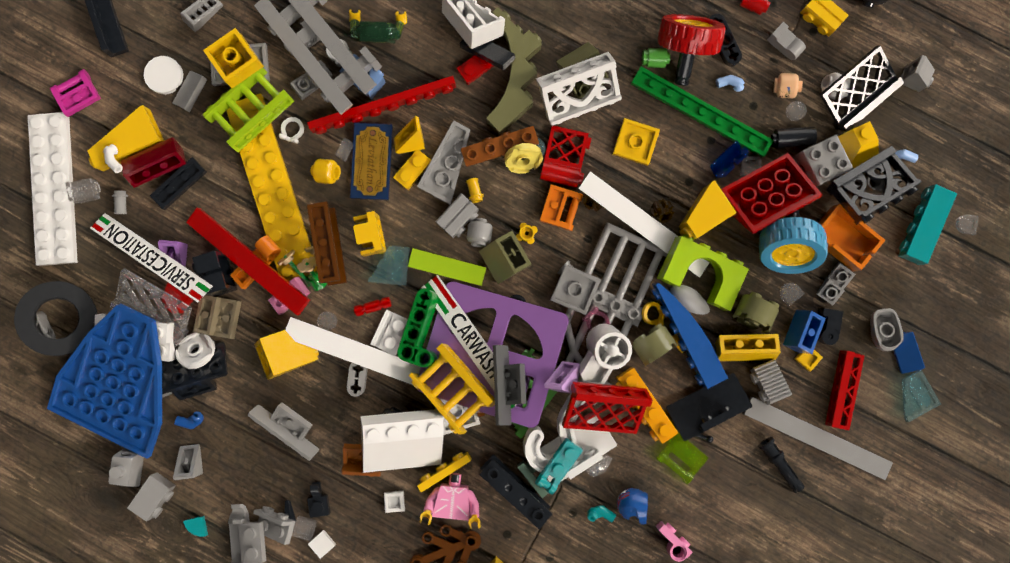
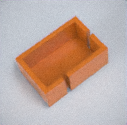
(849, 241)

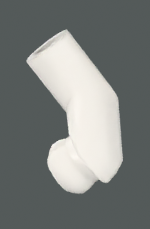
(109, 152)

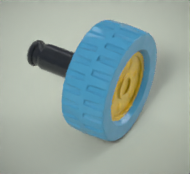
(793, 245)

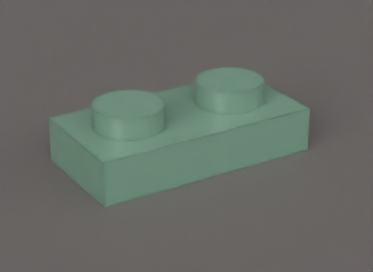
(528, 471)

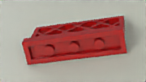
(609, 395)

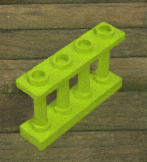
(260, 121)

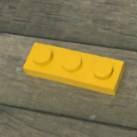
(443, 471)

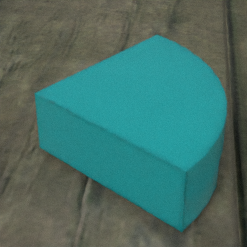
(196, 526)

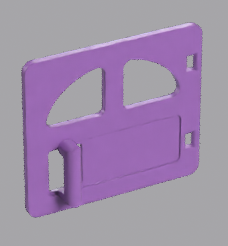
(548, 325)

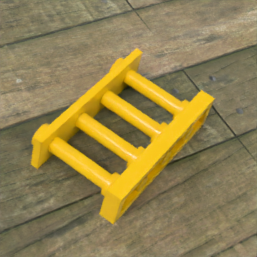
(471, 384)

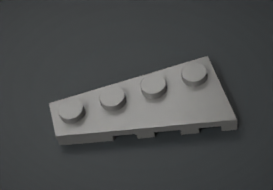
(445, 166)

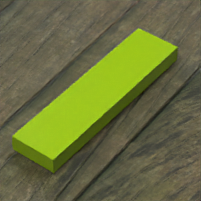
(447, 267)

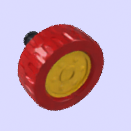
(690, 37)

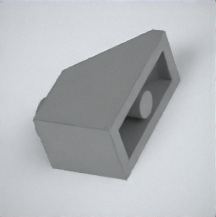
(918, 74)

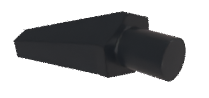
(289, 510)

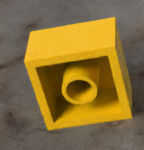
(233, 58)

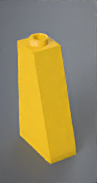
(130, 137)

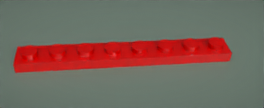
(388, 103)

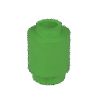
(655, 57)

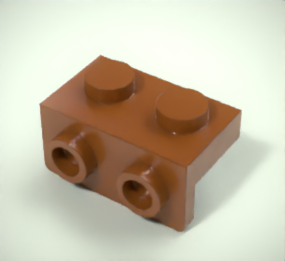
(353, 461)

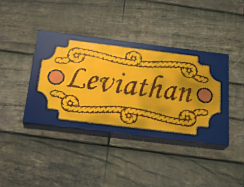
(371, 161)

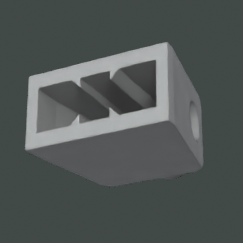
(126, 469)

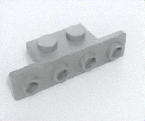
(287, 427)

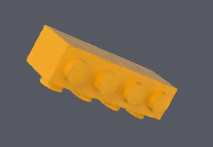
(654, 416)

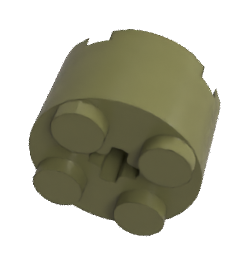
(756, 312)
(654, 345)

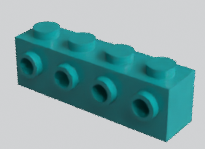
(927, 224)

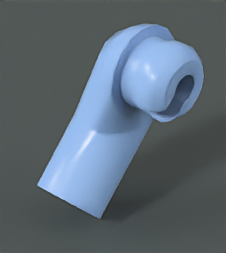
(730, 80)
(907, 155)

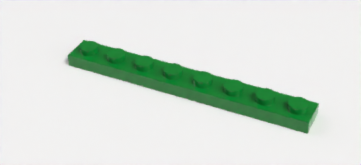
(702, 112)

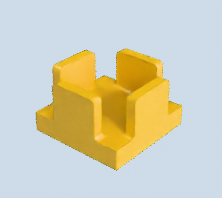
(369, 233)

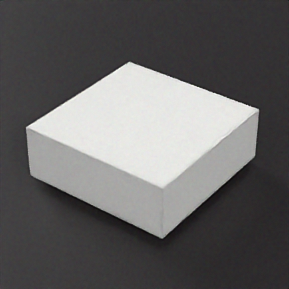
(394, 501)
(321, 544)

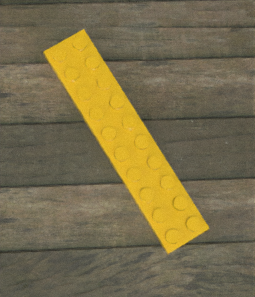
(273, 192)

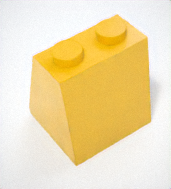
(706, 212)
(282, 354)

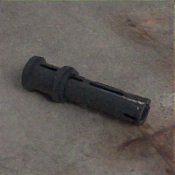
(777, 458)

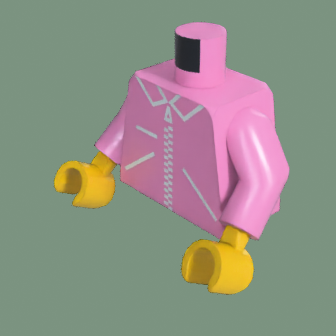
(452, 502)

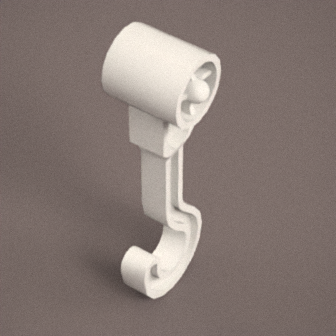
(606, 351)

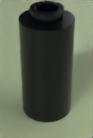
(794, 137)

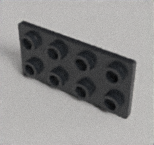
(193, 382)
(708, 407)

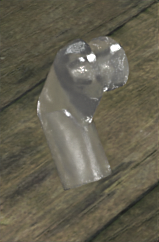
(601, 467)

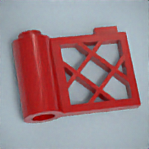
(564, 171)

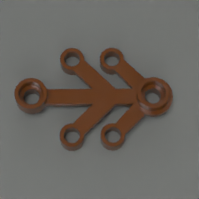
(447, 548)

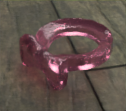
(594, 311)

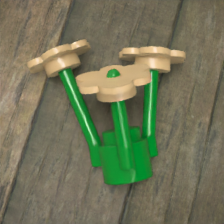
(306, 265)

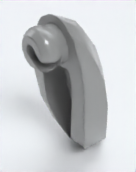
(690, 299)

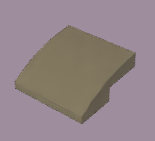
(217, 317)

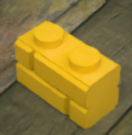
(824, 15)

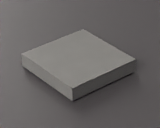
(575, 289)

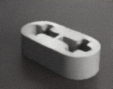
(352, 380)

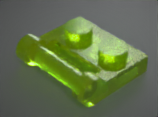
(687, 453)

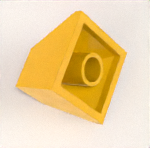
(860, 144)

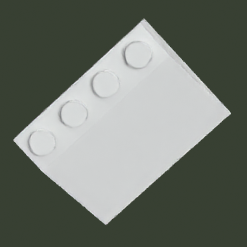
(401, 440)

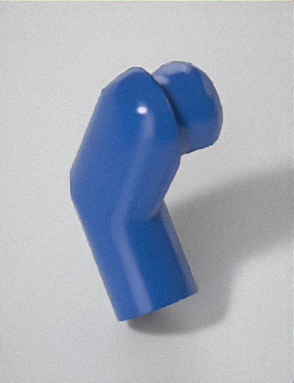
(191, 422)

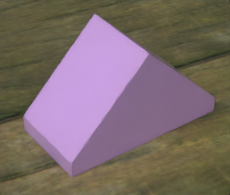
(563, 377)

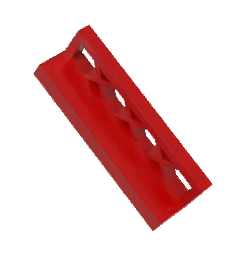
(840, 389)

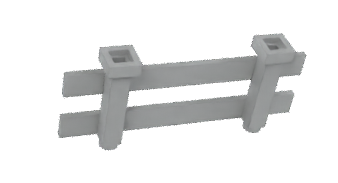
(354, 70)

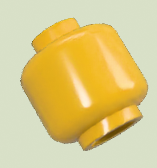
(325, 171)

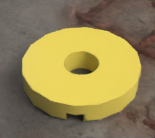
(525, 150)

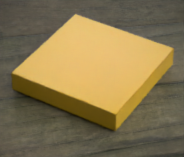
(636, 142)

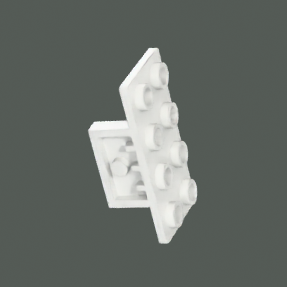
(593, 445)

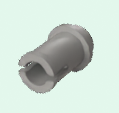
(120, 202)

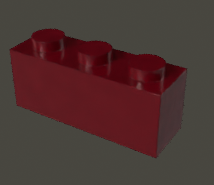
(153, 162)

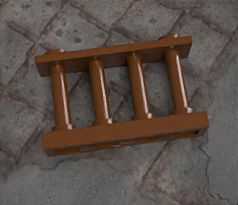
(326, 244)

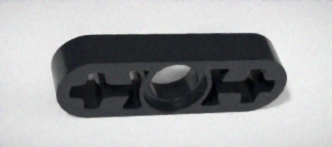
(732, 42)

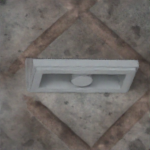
(189, 91)

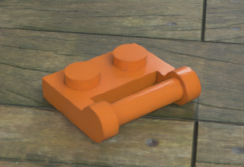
(555, 204)

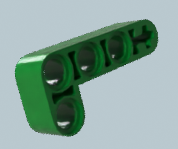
(422, 328)

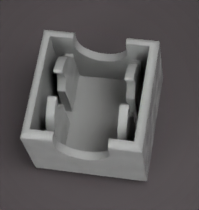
(824, 161)

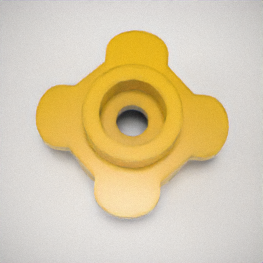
(526, 228)

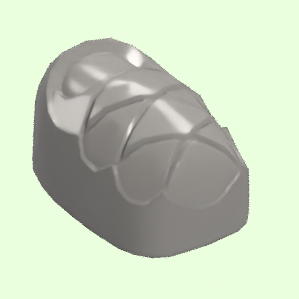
(886, 329)

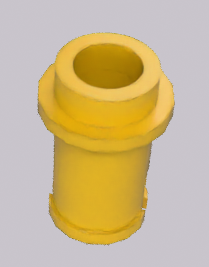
(474, 190)

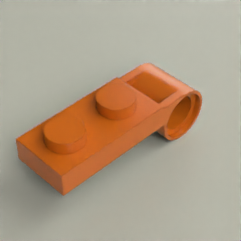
(267, 251)

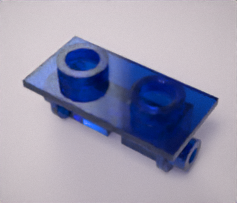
(725, 161)

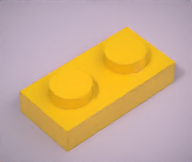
(412, 169)

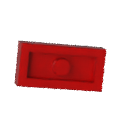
(473, 69)

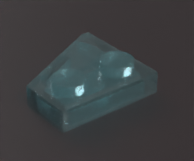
(392, 267)
(917, 396)

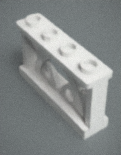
(594, 98)

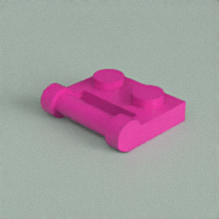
(77, 98)

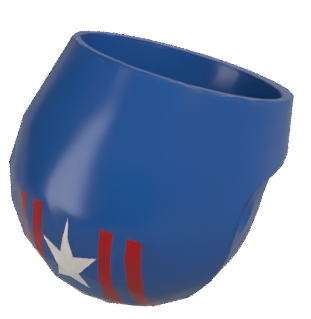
(633, 503)

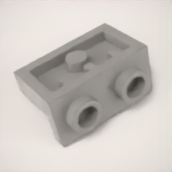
(276, 525)

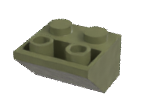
(580, 54)
(505, 257)

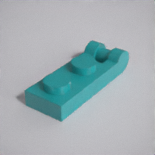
(559, 465)

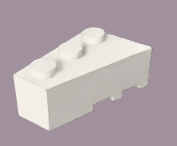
(473, 21)

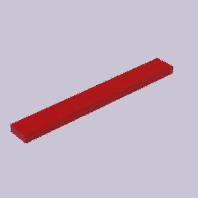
(248, 261)

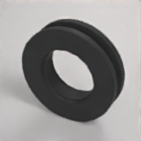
(30, 303)

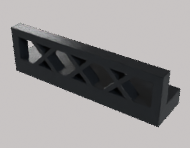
(107, 27)

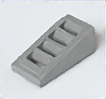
(196, 7)

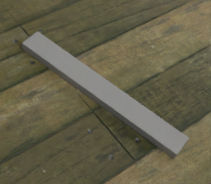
(819, 438)

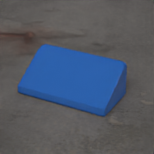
(908, 354)

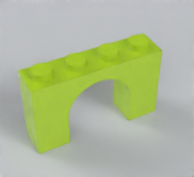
(729, 273)

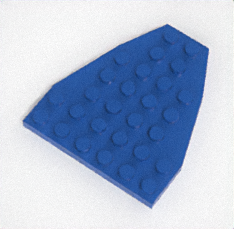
(115, 381)

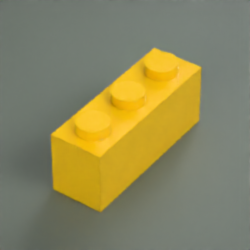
(748, 347)

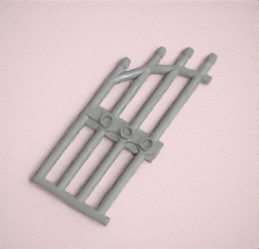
(607, 302)

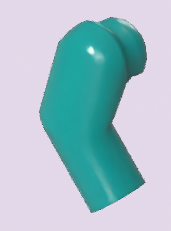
(600, 511)

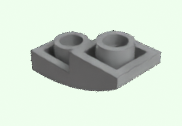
(305, 85)
(835, 283)

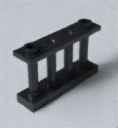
(515, 491)

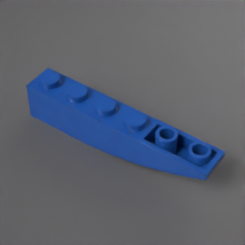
(691, 339)

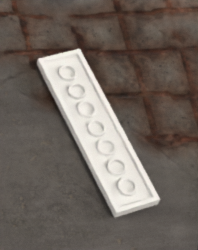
(49, 171)

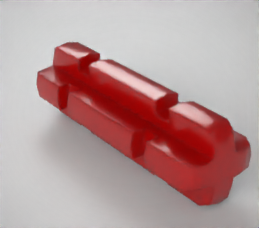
(372, 306)

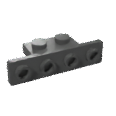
(508, 384)

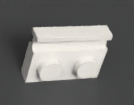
(389, 332)

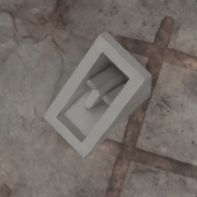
(188, 462)

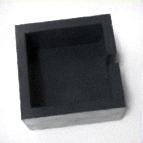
(215, 270)

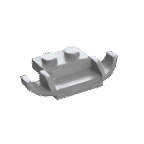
(246, 537)

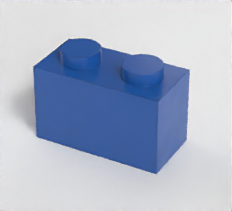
(804, 331)

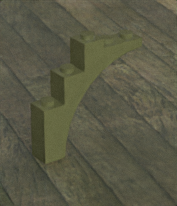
(515, 100)

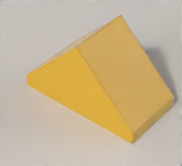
(409, 138)

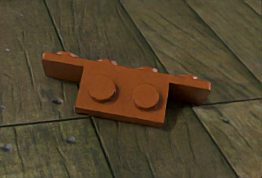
(496, 147)

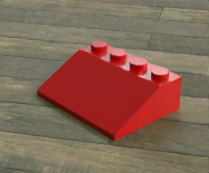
(770, 193)

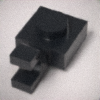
(318, 503)

